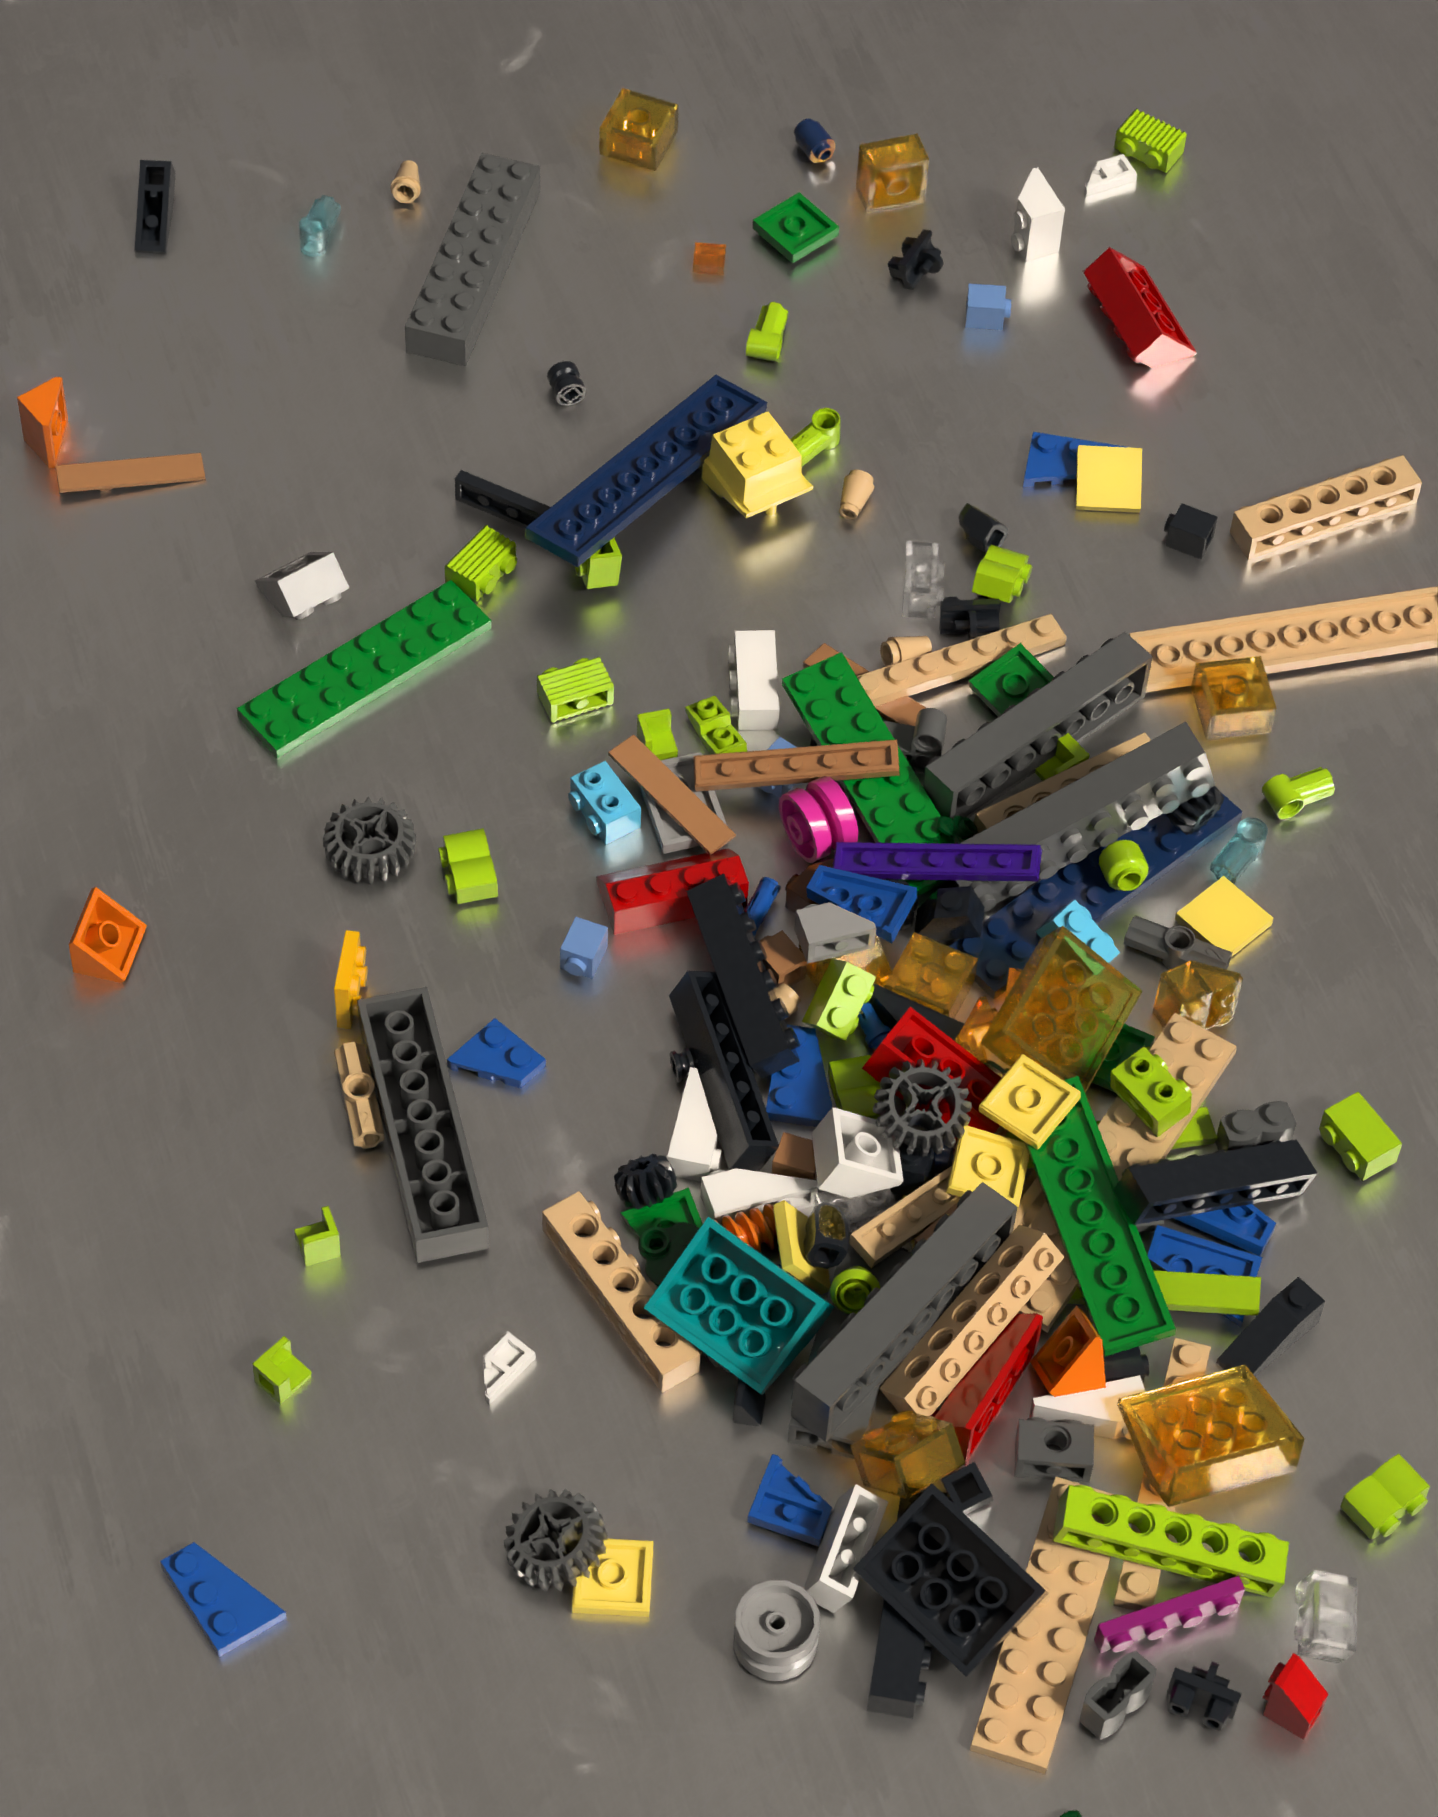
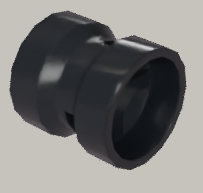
(566, 383)

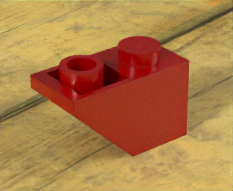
(1294, 1697)

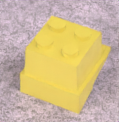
(755, 466)

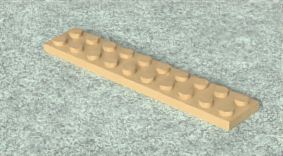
(1296, 636)
(1190, 1055)

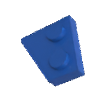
(498, 1056)
(789, 1505)

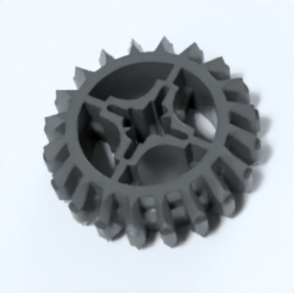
(372, 850)
(937, 1131)
(579, 1540)

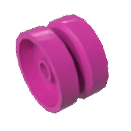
(817, 818)

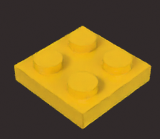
(349, 979)

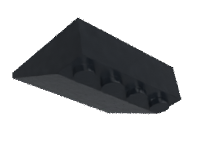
(950, 1580)

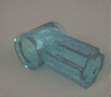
(318, 225)
(1240, 850)

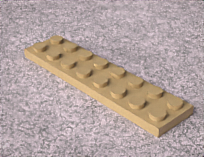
(1043, 1650)

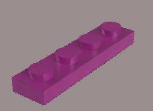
(1160, 1618)

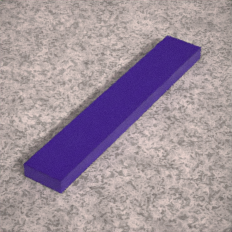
(940, 861)

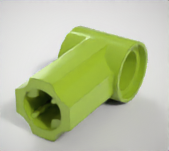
(767, 337)
(819, 435)
(1290, 794)

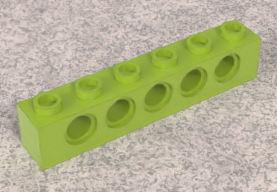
(1152, 1548)

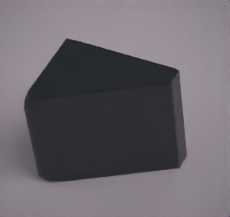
(748, 1405)

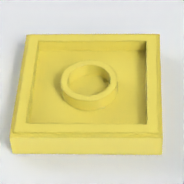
(1108, 478)
(1224, 917)
(1029, 1101)
(990, 1159)
(790, 1235)
(620, 1582)

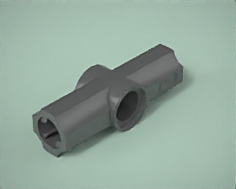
(1162, 942)

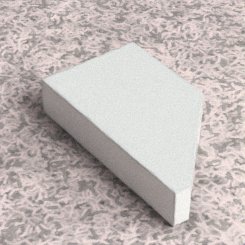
(1110, 174)
(504, 1364)

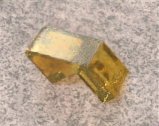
(976, 1027)

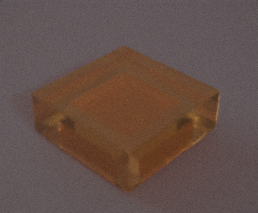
(709, 258)

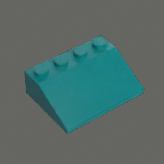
(738, 1306)

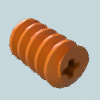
(754, 1228)

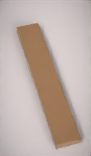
(796, 765)

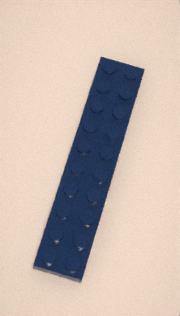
(642, 472)
(1011, 932)

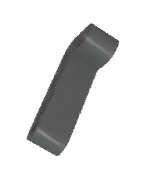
(921, 741)

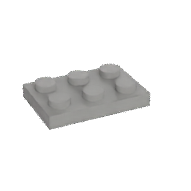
(668, 831)

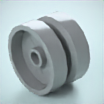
(776, 1630)

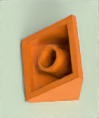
(44, 419)
(105, 938)
(1071, 1357)

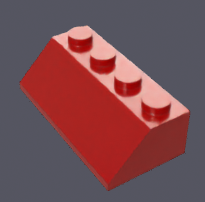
(1137, 310)
(658, 892)
(918, 1038)
(990, 1382)

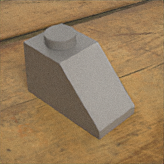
(832, 932)

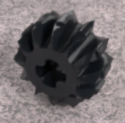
(1196, 811)
(645, 1181)

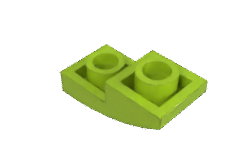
(714, 727)

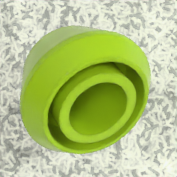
(851, 1288)

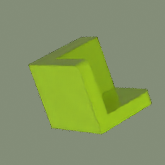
(656, 733)
(1067, 755)
(319, 1240)
(280, 1371)

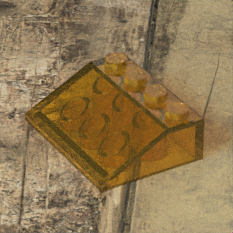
(1063, 1009)
(1210, 1435)

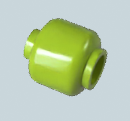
(1123, 865)

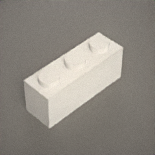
(754, 680)
(844, 1544)

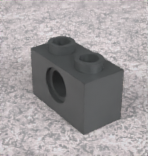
(1037, 1461)

